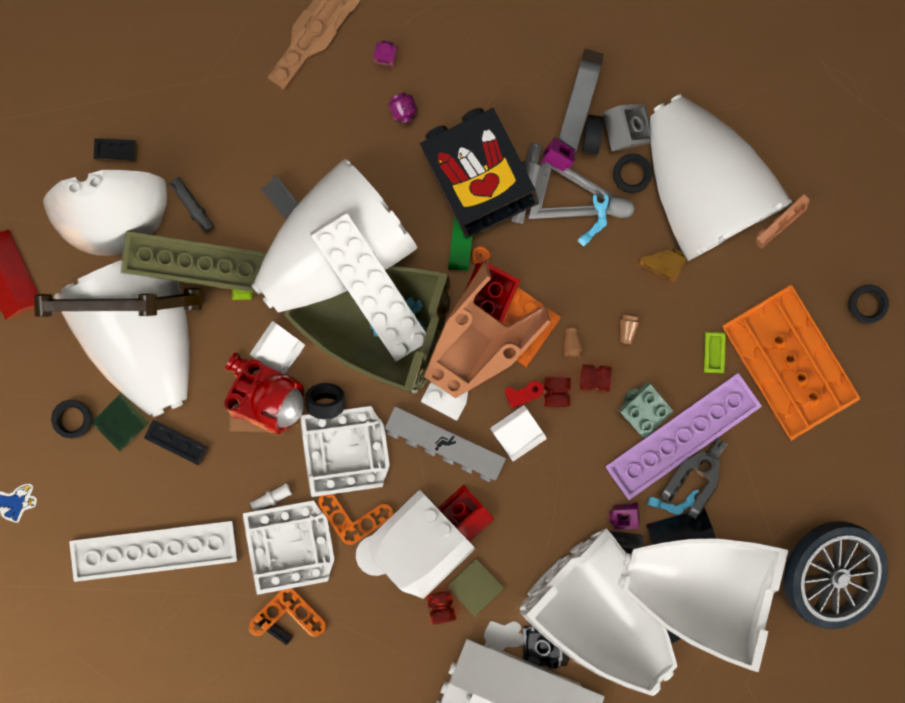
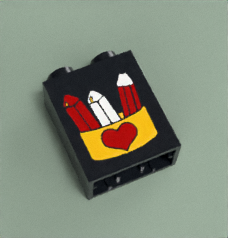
(478, 171)

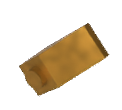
(665, 263)

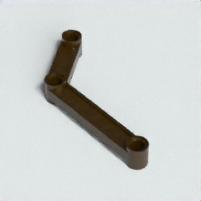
(146, 304)

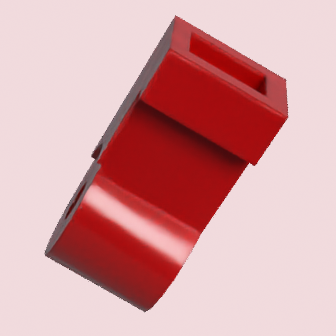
(529, 393)

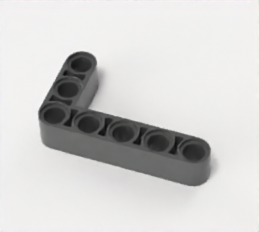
(581, 98)

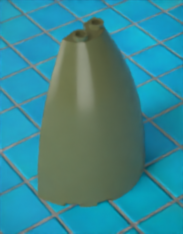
(346, 334)

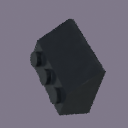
(681, 528)

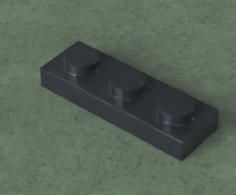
(175, 442)

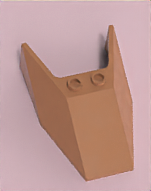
(477, 344)

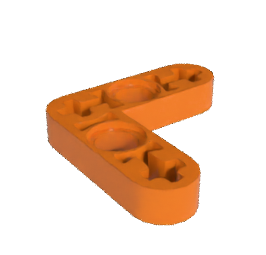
(348, 524)
(282, 608)

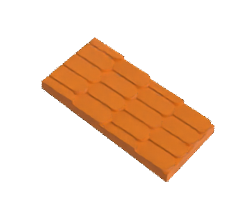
(790, 362)

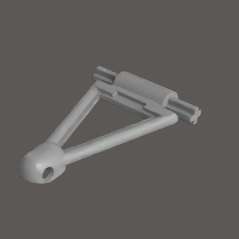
(539, 176)

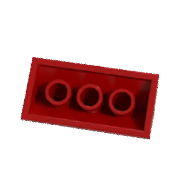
(16, 284)

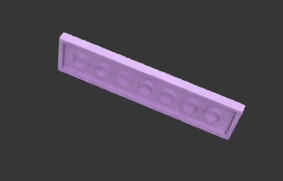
(683, 436)

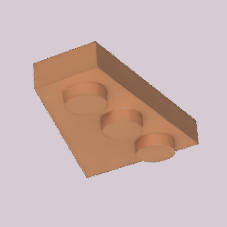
(782, 221)

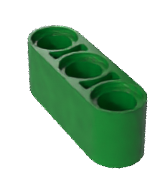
(459, 250)

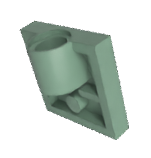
(645, 409)

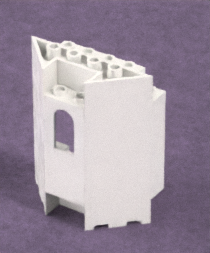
(500, 677)

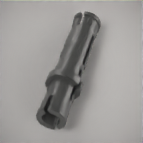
(197, 212)

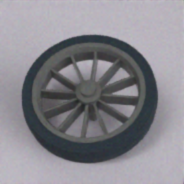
(836, 575)

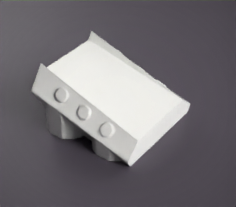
(277, 348)
(518, 433)

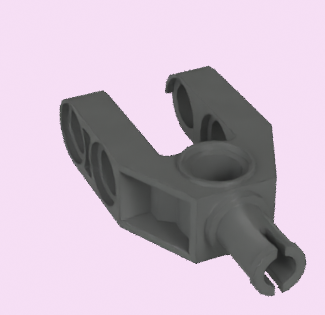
(693, 464)

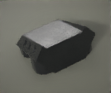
(541, 651)

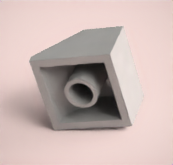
(627, 126)

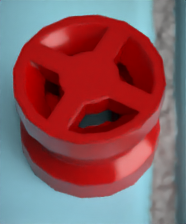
(235, 364)

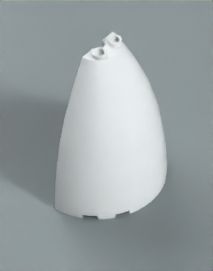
(708, 177)
(105, 207)
(295, 267)
(136, 353)
(709, 593)
(596, 621)

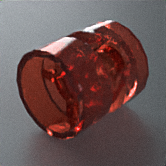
(595, 378)
(557, 391)
(440, 607)

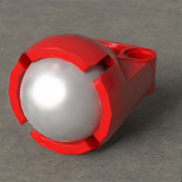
(265, 398)

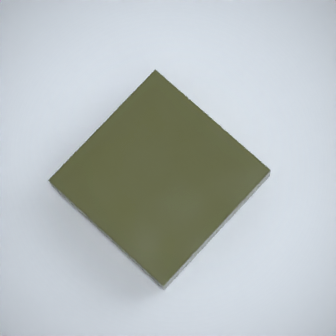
(475, 587)

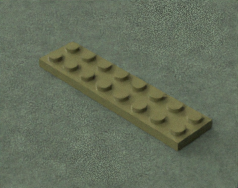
(190, 262)

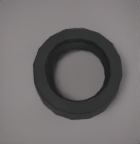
(593, 134)
(629, 158)
(884, 304)
(322, 391)
(55, 419)

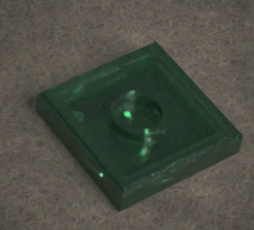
(120, 422)

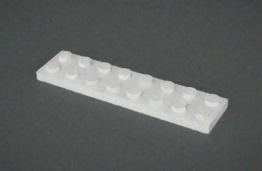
(369, 285)
(153, 551)

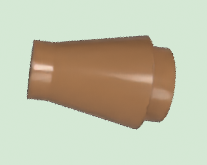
(628, 327)
(572, 346)

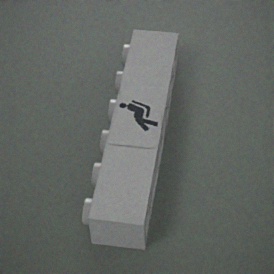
(445, 444)

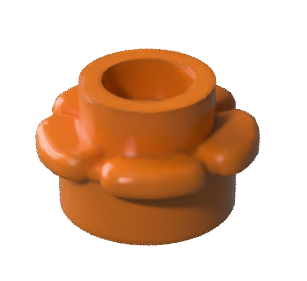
(480, 250)

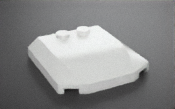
(345, 451)
(288, 546)
(418, 546)

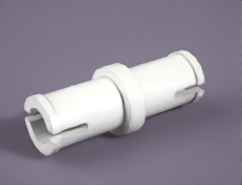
(271, 498)

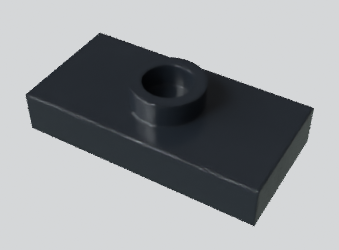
(114, 149)

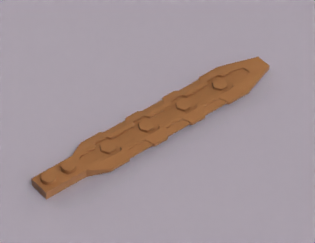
(310, 36)

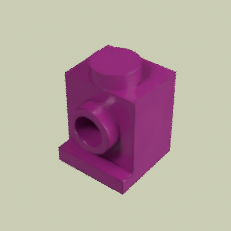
(385, 53)
(558, 155)
(631, 521)

